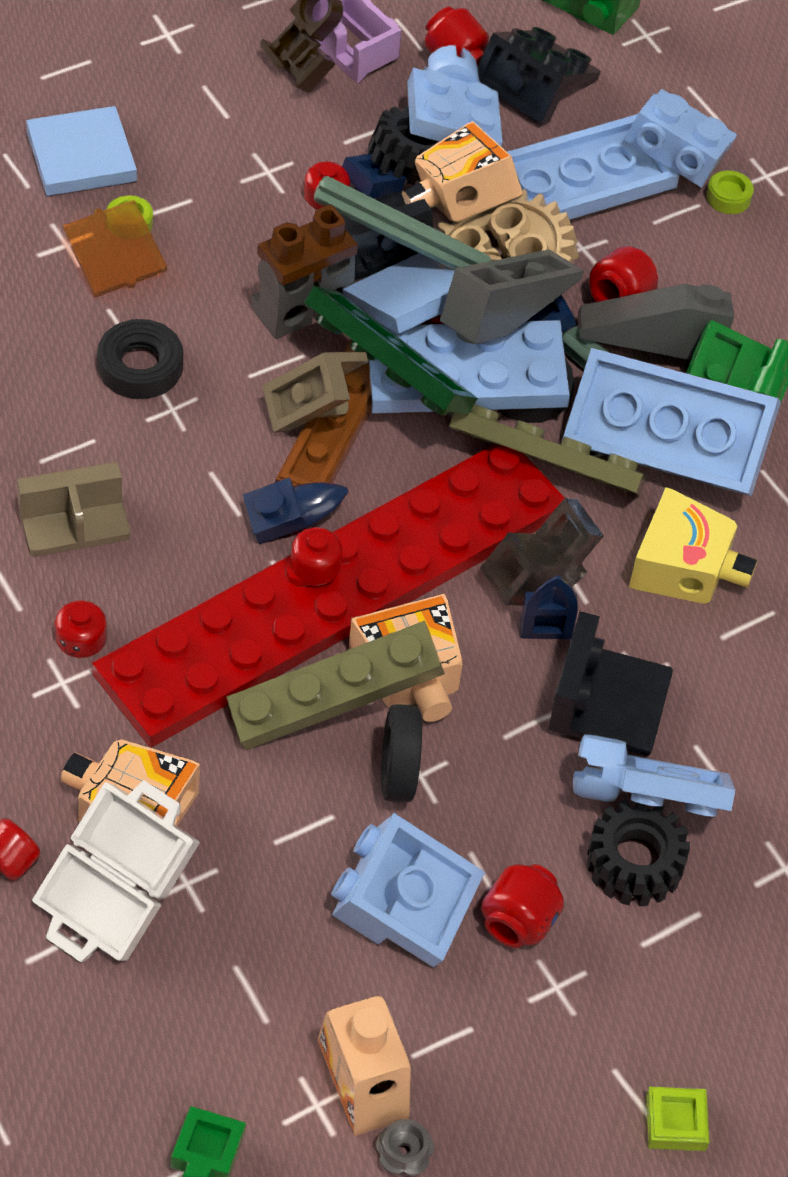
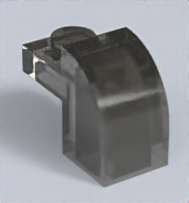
(557, 548)

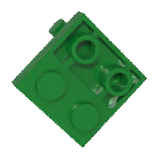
(740, 361)

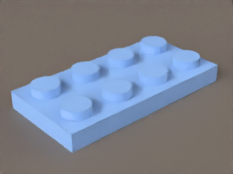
(591, 169)
(503, 372)
(672, 421)

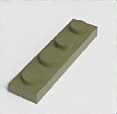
(569, 456)
(335, 685)

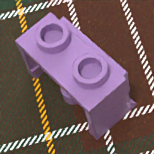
(377, 32)

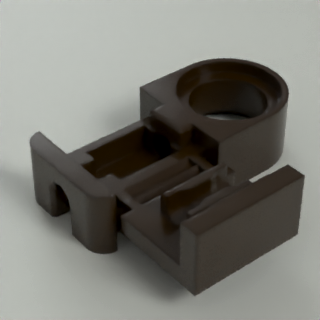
(298, 46)

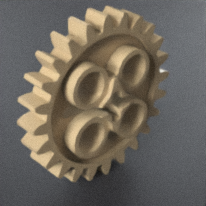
(519, 229)

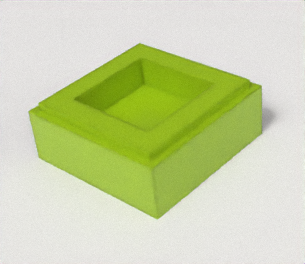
(677, 1118)

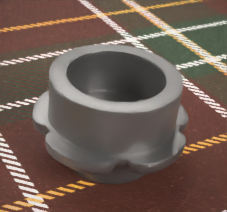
(406, 1133)

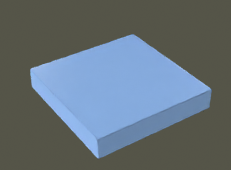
(81, 150)
(403, 292)

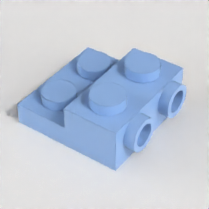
(680, 136)
(406, 889)

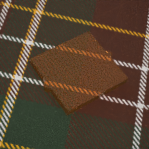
(114, 248)

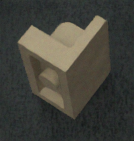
(311, 390)
(73, 509)

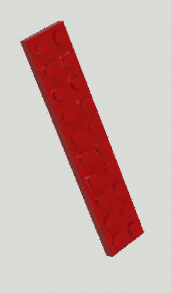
(280, 621)

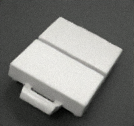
(99, 891)

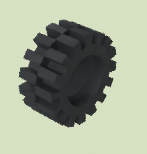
(396, 146)
(631, 878)

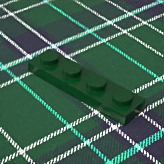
(404, 363)

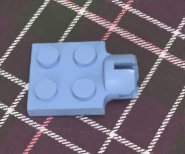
(450, 97)
(648, 779)

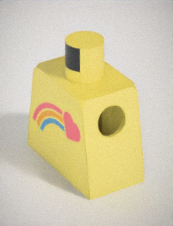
(689, 551)

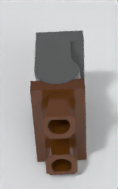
(295, 262)

